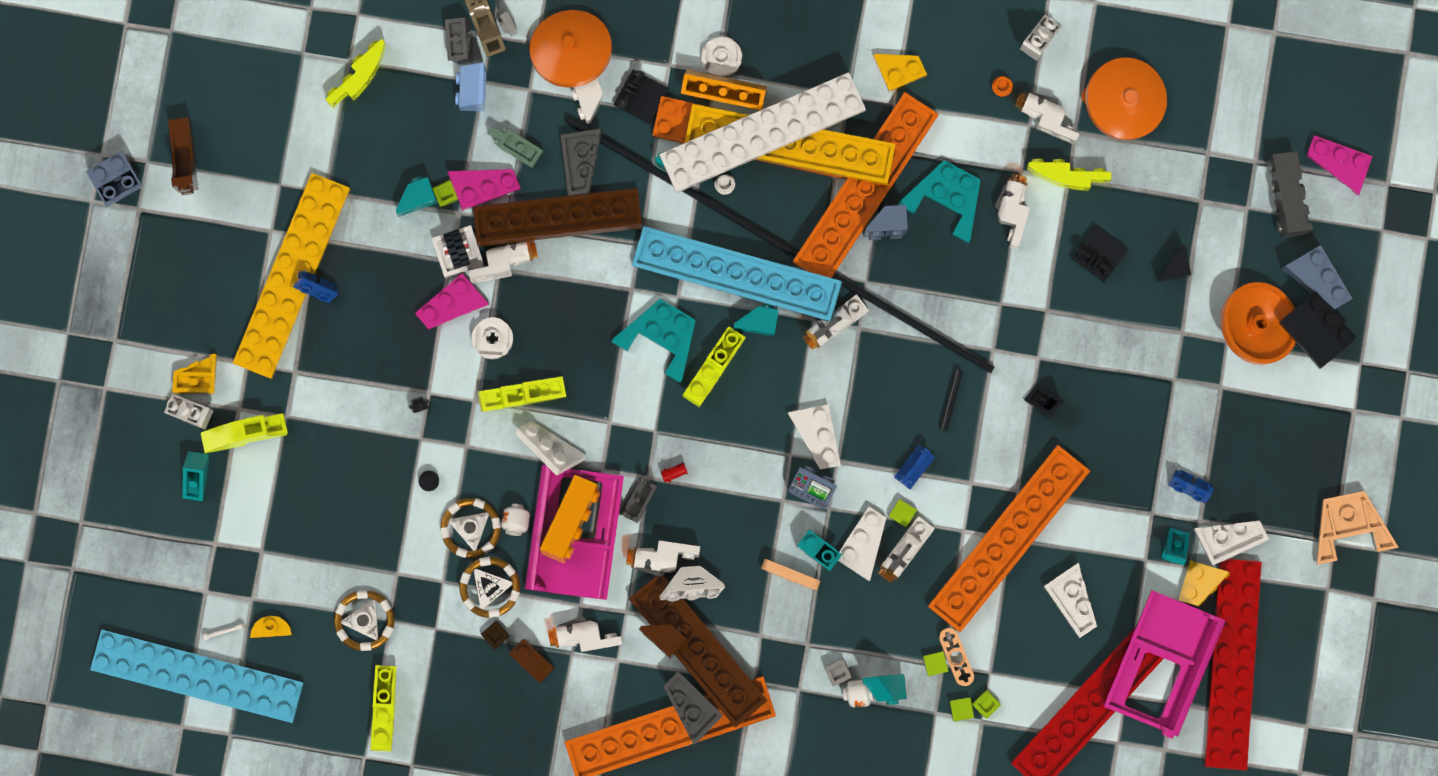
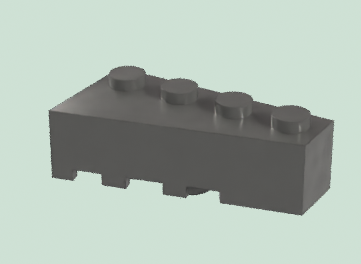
(1289, 195)

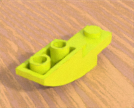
(365, 69)
(1059, 174)
(714, 366)
(242, 432)
(383, 708)

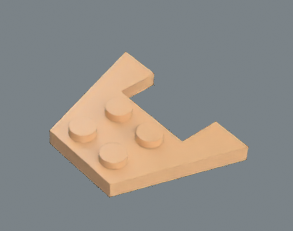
(1348, 517)

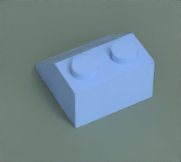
(472, 87)

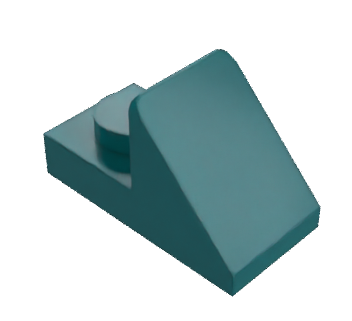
(1176, 546)

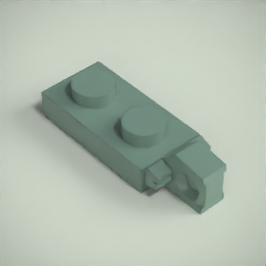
(516, 146)

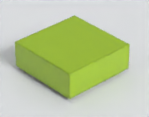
(445, 193)
(902, 513)
(935, 663)
(986, 704)
(961, 709)

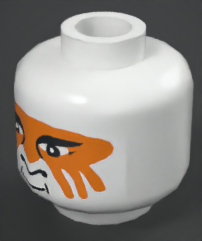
(515, 520)
(857, 694)

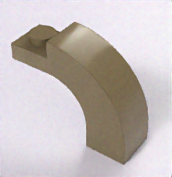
(485, 26)

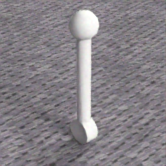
(206, 636)

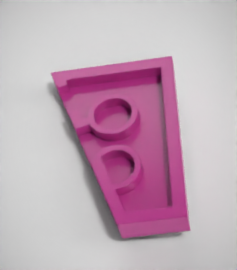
(1340, 161)
(482, 185)
(452, 302)

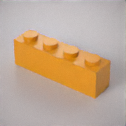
(724, 89)
(569, 519)

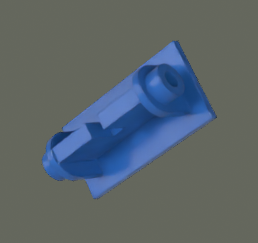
(324, 290)
(914, 466)
(1199, 491)

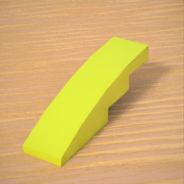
(521, 394)

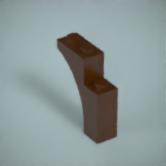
(183, 156)

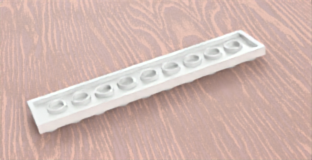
(762, 132)

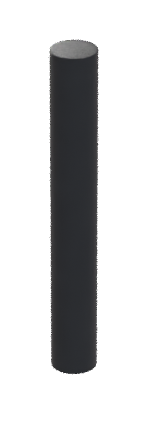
(951, 400)

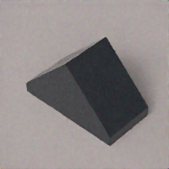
(1177, 267)
(1044, 401)

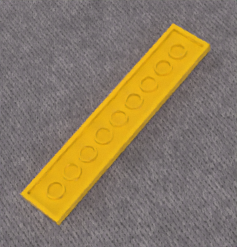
(819, 152)
(301, 251)

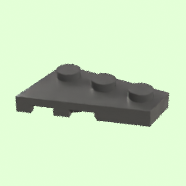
(579, 158)
(692, 707)

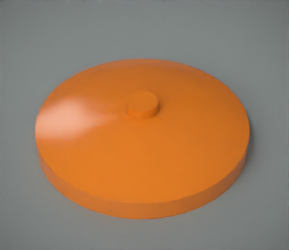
(570, 48)
(1126, 98)
(1252, 323)

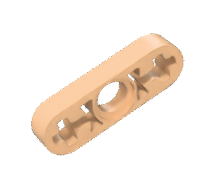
(790, 574)
(955, 640)

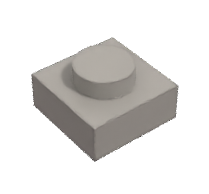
(507, 24)
(837, 672)

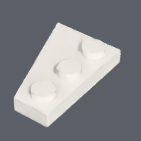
(818, 434)
(549, 448)
(1230, 540)
(863, 544)
(1071, 598)

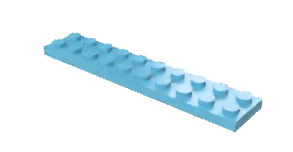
(737, 273)
(197, 676)

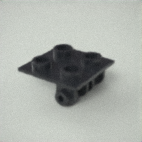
(640, 96)
(1099, 254)

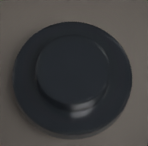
(418, 404)
(428, 481)

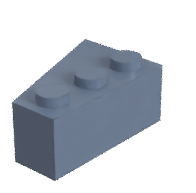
(1317, 274)

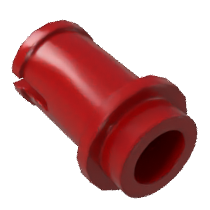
(673, 472)

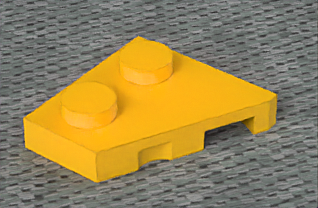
(899, 69)
(196, 378)
(1200, 583)

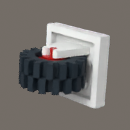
(457, 251)

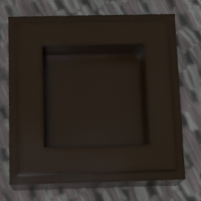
(495, 635)

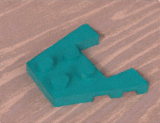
(951, 189)
(666, 328)

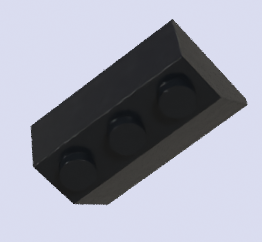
(1317, 329)

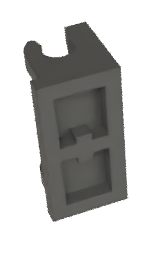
(459, 40)
(638, 500)

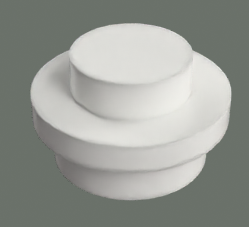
(724, 184)

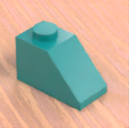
(416, 196)
(759, 321)
(195, 476)
(887, 688)

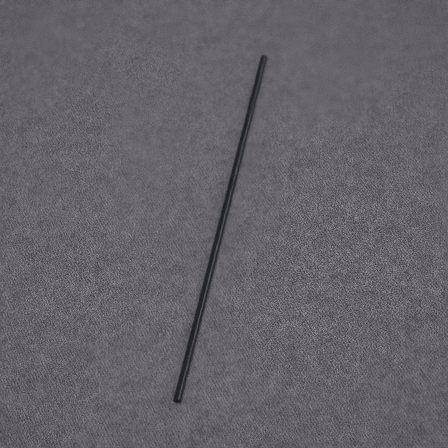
(787, 248)

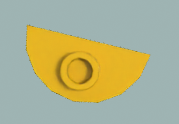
(270, 627)

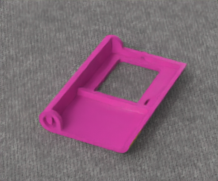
(590, 565)
(1175, 634)

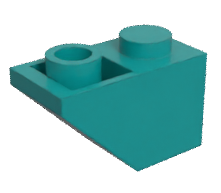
(819, 550)

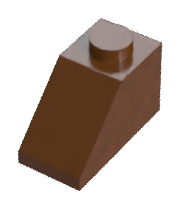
(665, 637)
(531, 660)

